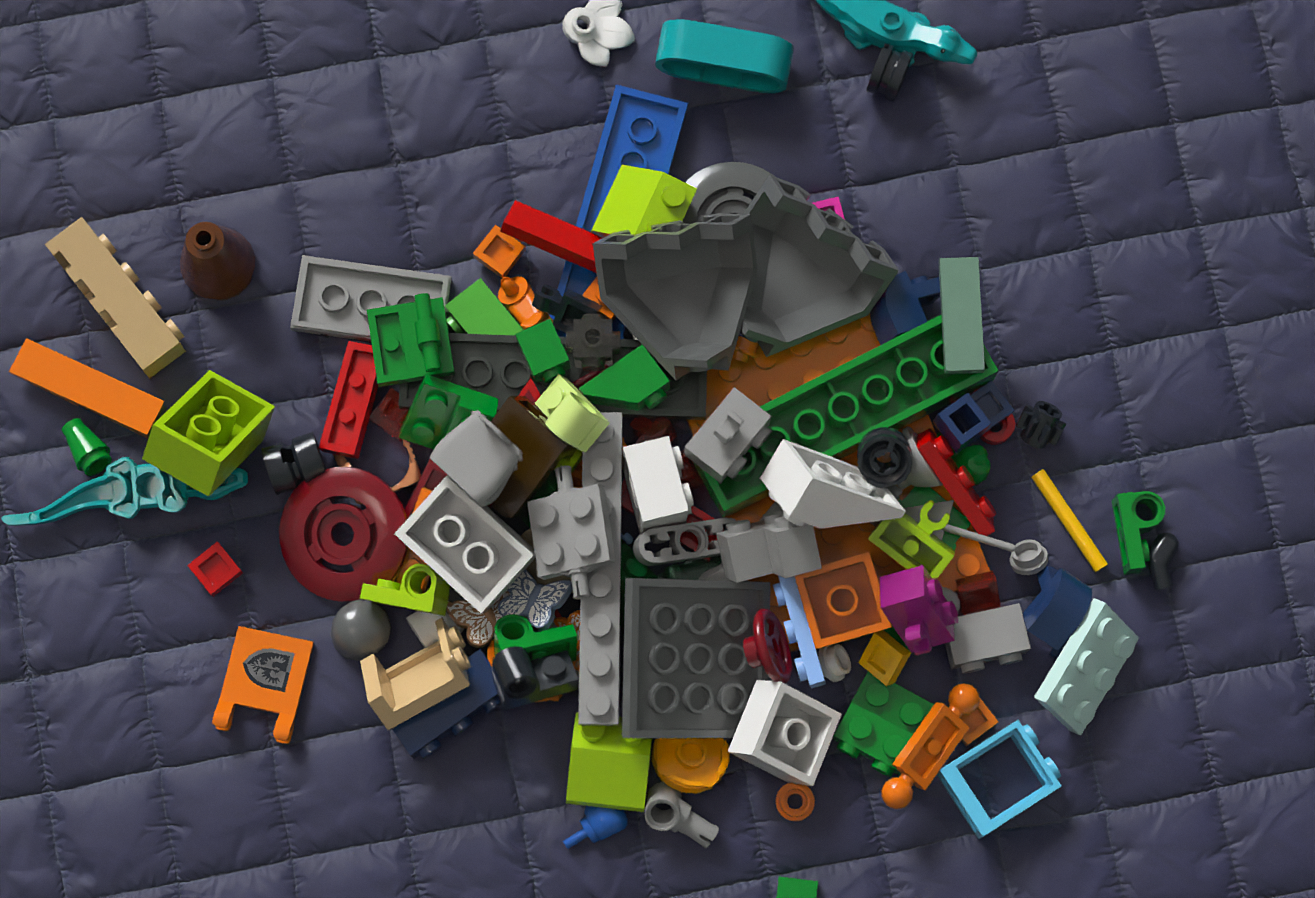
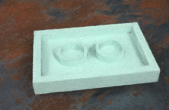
(1087, 667)

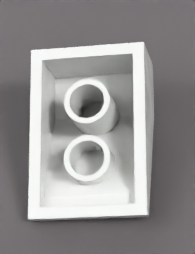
(824, 489)

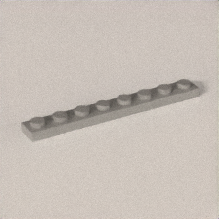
(601, 611)

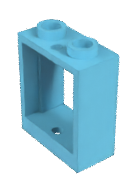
(964, 798)

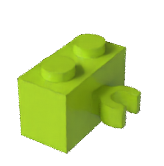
(913, 542)

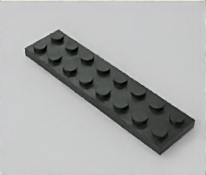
(498, 369)

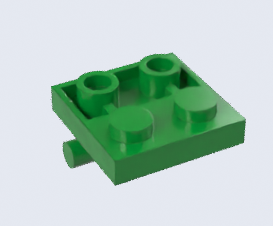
(410, 341)

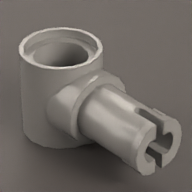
(677, 818)

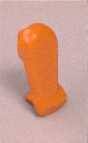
(517, 298)

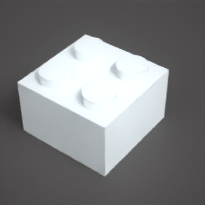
(655, 485)
(784, 732)

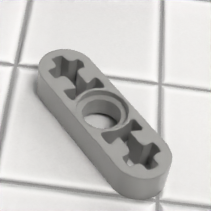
(660, 535)

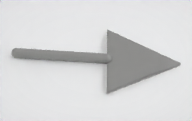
(936, 513)

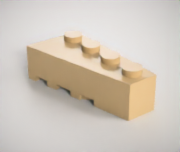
(116, 297)

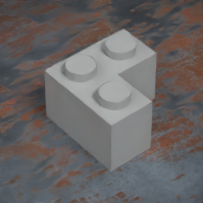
(767, 548)

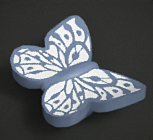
(535, 600)

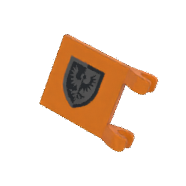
(264, 675)

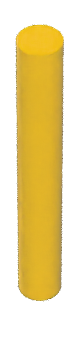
(1069, 520)

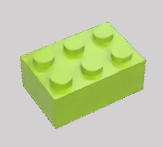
(208, 433)

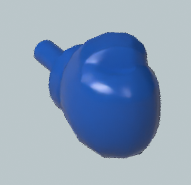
(598, 825)

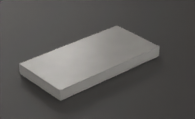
(336, 294)

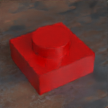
(215, 569)

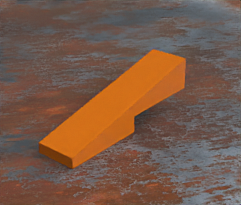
(87, 387)

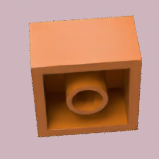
(842, 600)

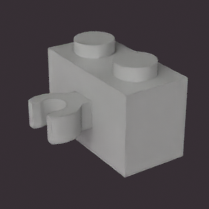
(728, 436)

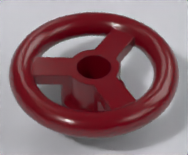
(769, 649)

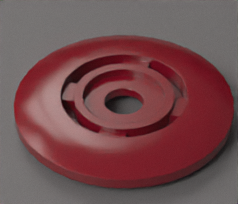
(309, 526)

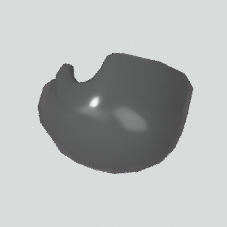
(360, 629)

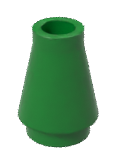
(86, 448)

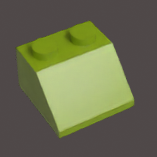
(641, 200)
(608, 768)

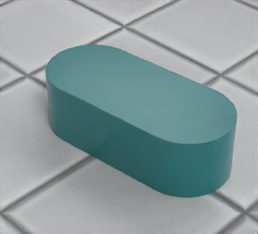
(724, 56)

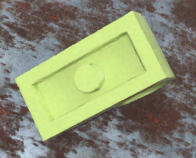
(571, 414)

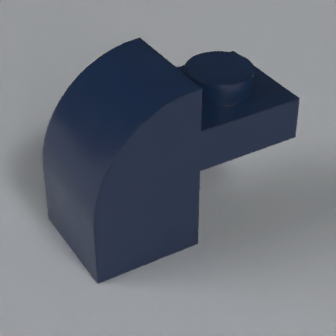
(902, 305)
(972, 416)
(1058, 607)

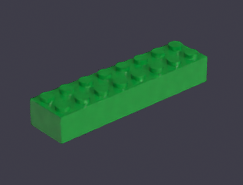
(835, 411)

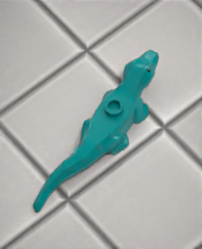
(883, 22)
(125, 491)

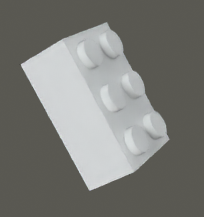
(466, 544)

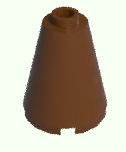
(216, 261)

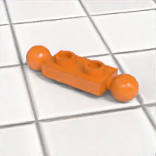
(930, 746)

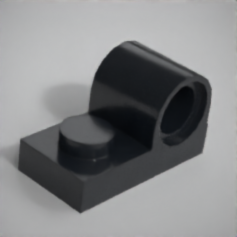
(527, 681)

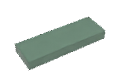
(961, 315)

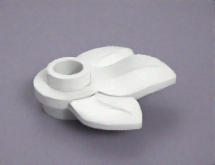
(603, 30)

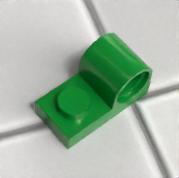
(1129, 526)
(517, 631)

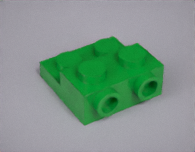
(440, 409)
(880, 723)

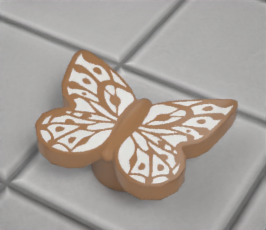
(478, 625)

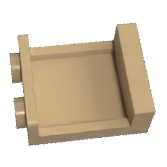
(417, 680)

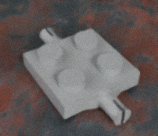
(571, 532)

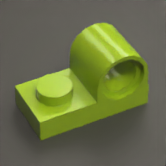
(409, 592)

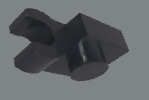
(564, 308)

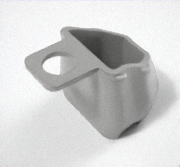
(478, 458)

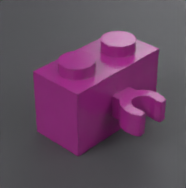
(918, 609)

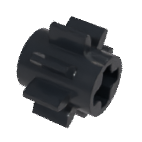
(1041, 424)

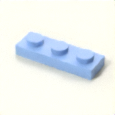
(799, 631)

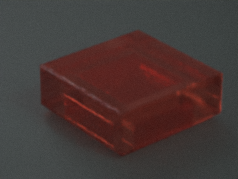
(978, 593)

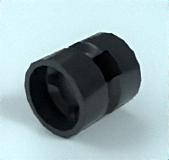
(293, 462)

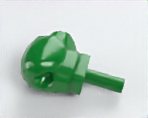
(974, 460)

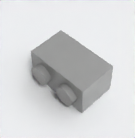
(988, 637)

